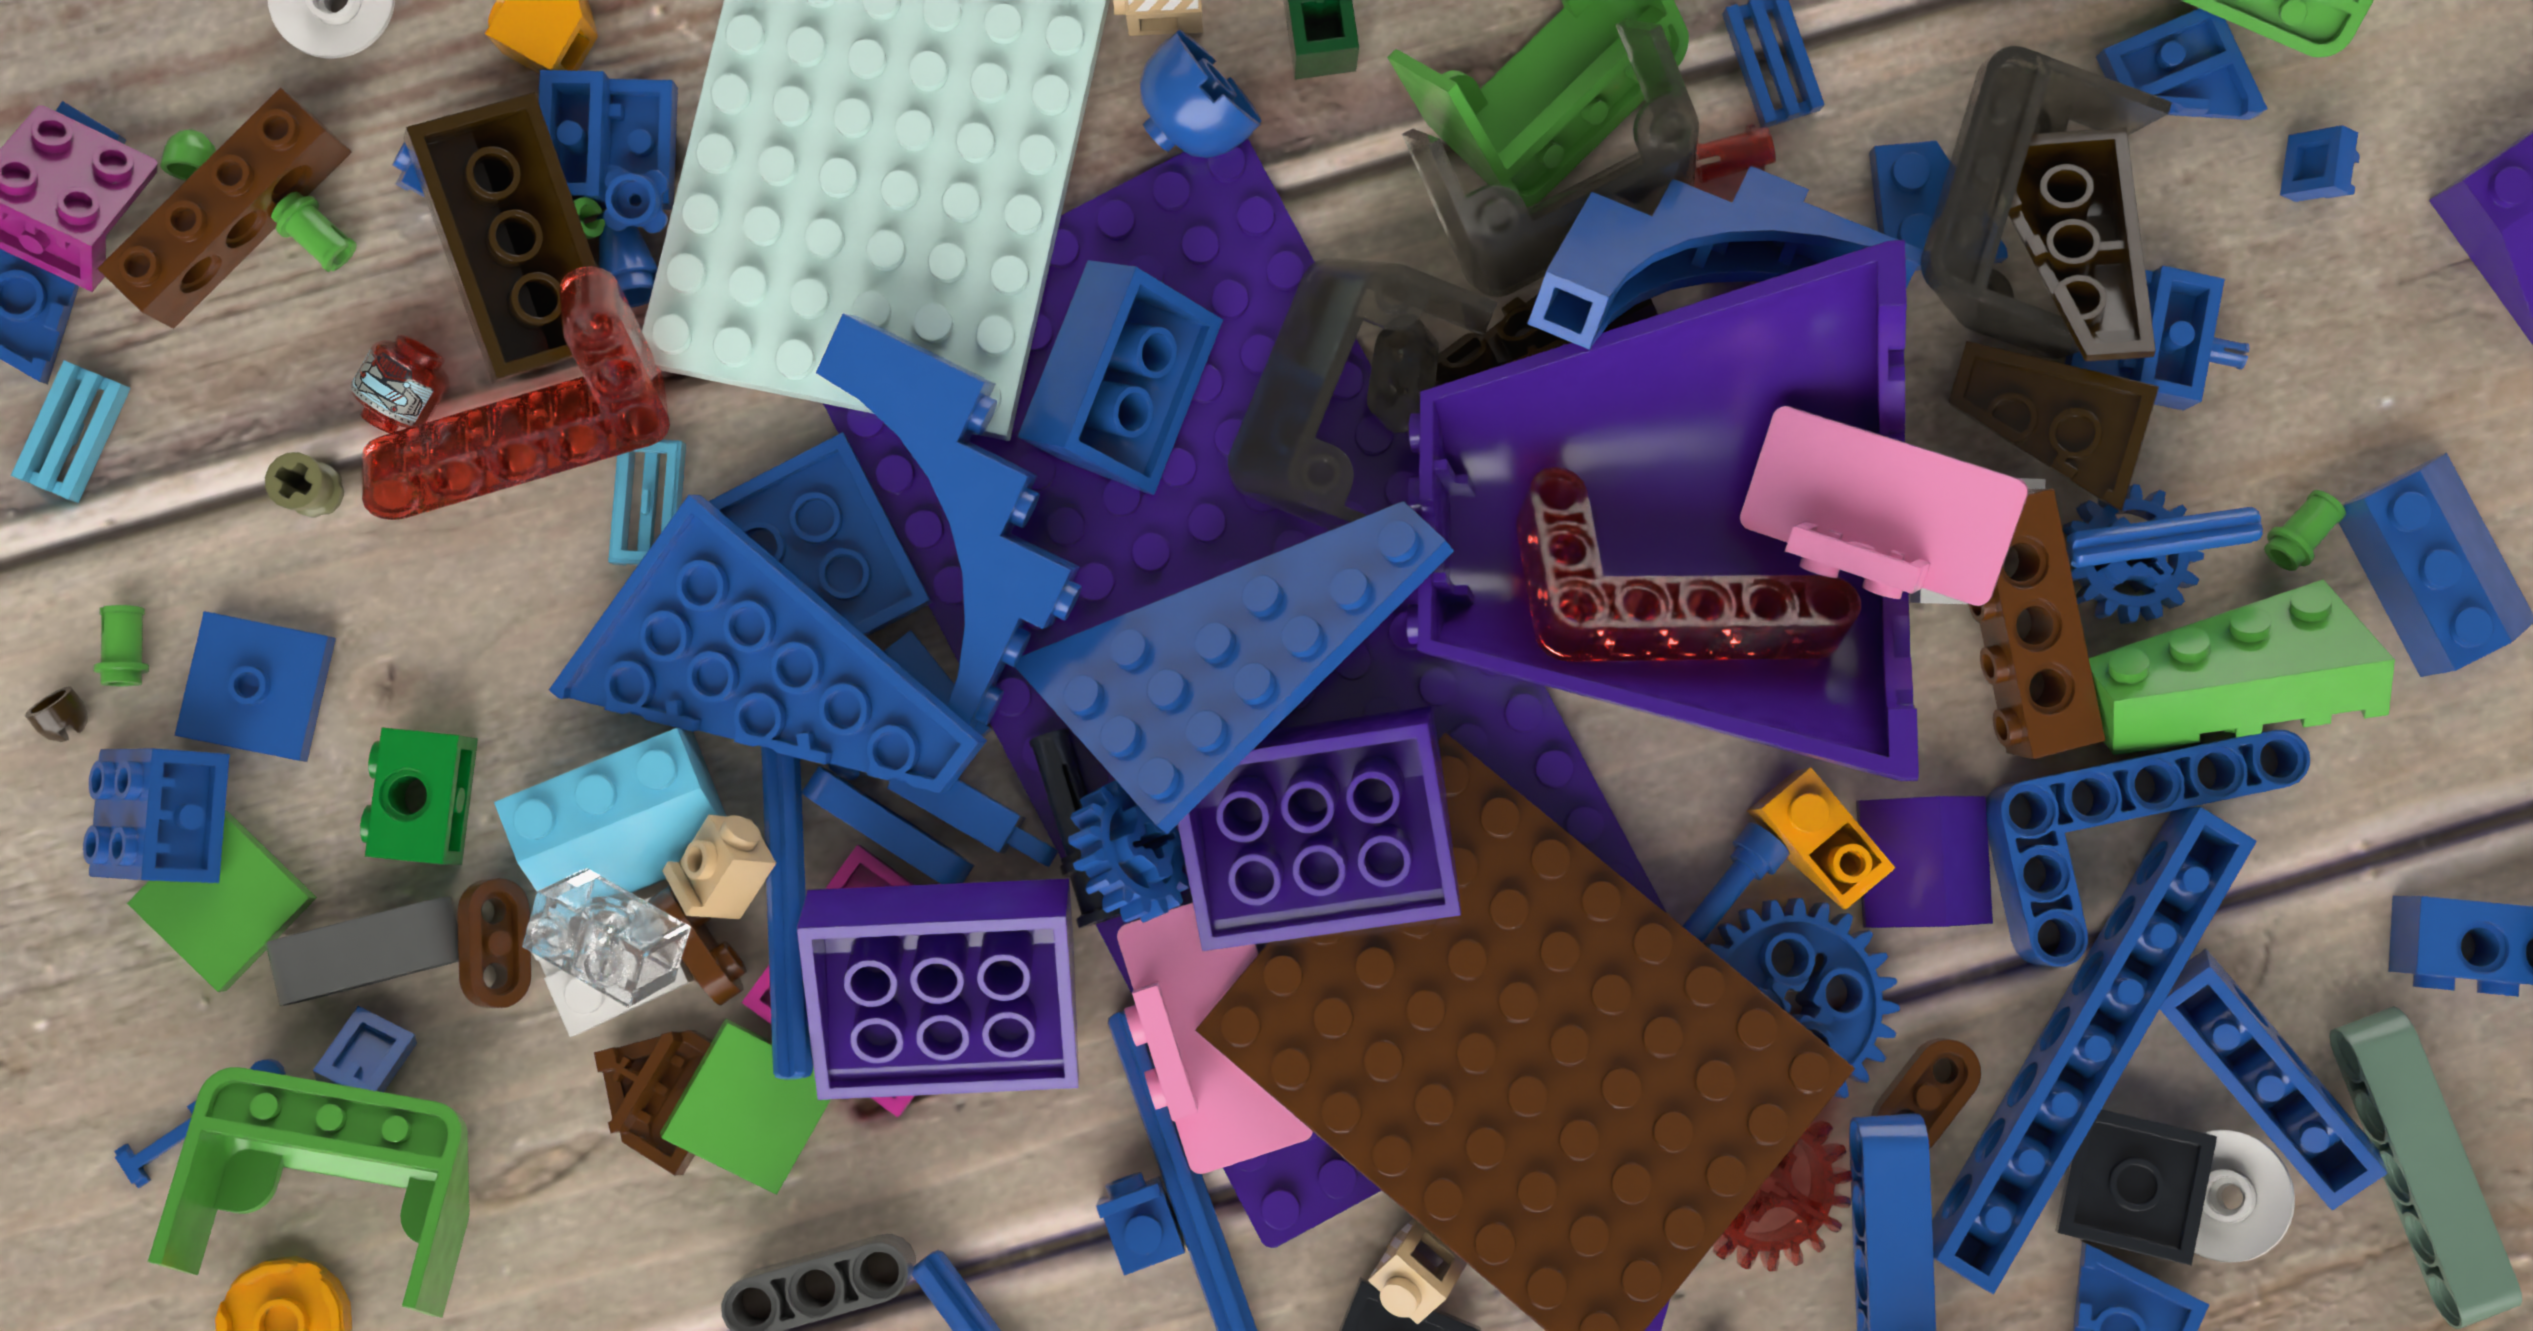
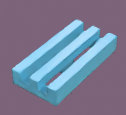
(49, 425)
(622, 498)

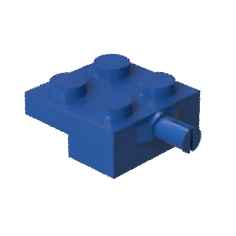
(609, 125)
(2184, 326)

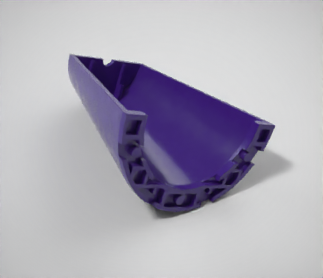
(1667, 443)

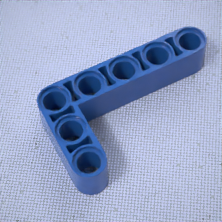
(2114, 801)
(1892, 1223)

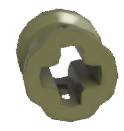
(285, 476)

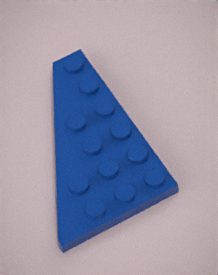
(744, 650)
(1210, 671)

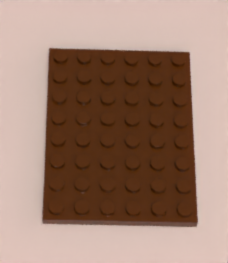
(1541, 1076)

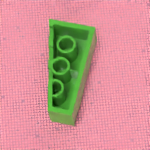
(2241, 670)

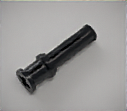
(1064, 790)

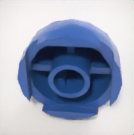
(1193, 101)

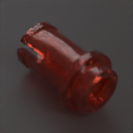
(1736, 153)

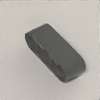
(364, 951)
(790, 1298)

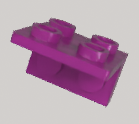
(66, 193)

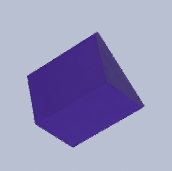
(1937, 860)

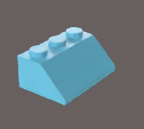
(614, 814)

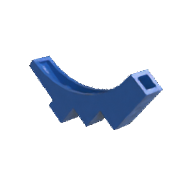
(1692, 239)
(934, 414)

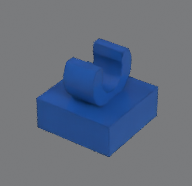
(2320, 164)

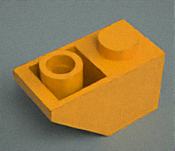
(543, 32)
(1822, 837)

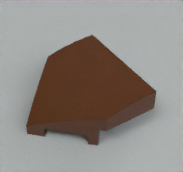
(644, 1087)

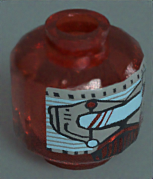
(400, 384)

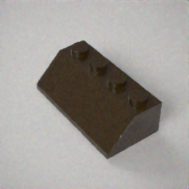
(503, 227)

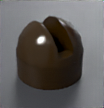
(56, 712)

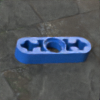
(886, 827)

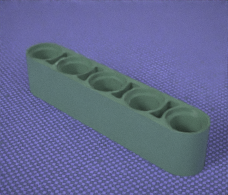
(2426, 1168)

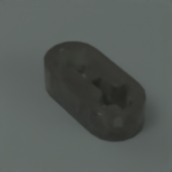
(1393, 374)

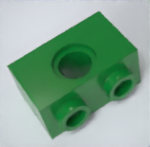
(439, 828)

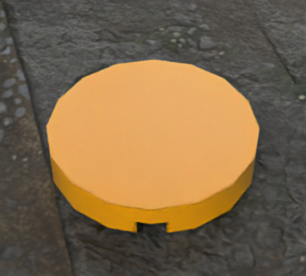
(285, 1297)

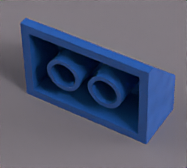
(1120, 375)
(2435, 568)

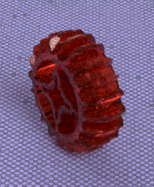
(1810, 1210)

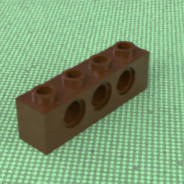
(223, 210)
(2043, 584)

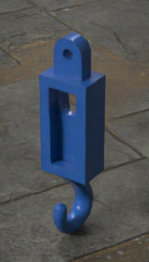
(972, 814)

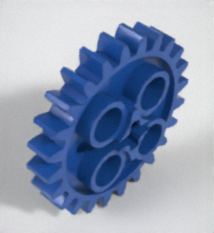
(1857, 1023)

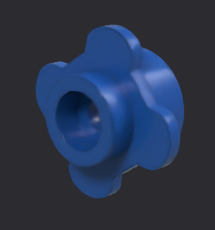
(622, 186)

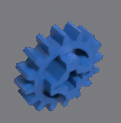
(2151, 575)
(1128, 855)

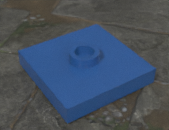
(255, 686)

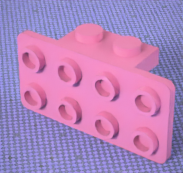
(1882, 508)
(1214, 1103)

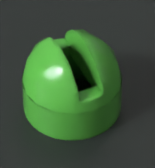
(185, 153)

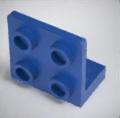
(157, 815)

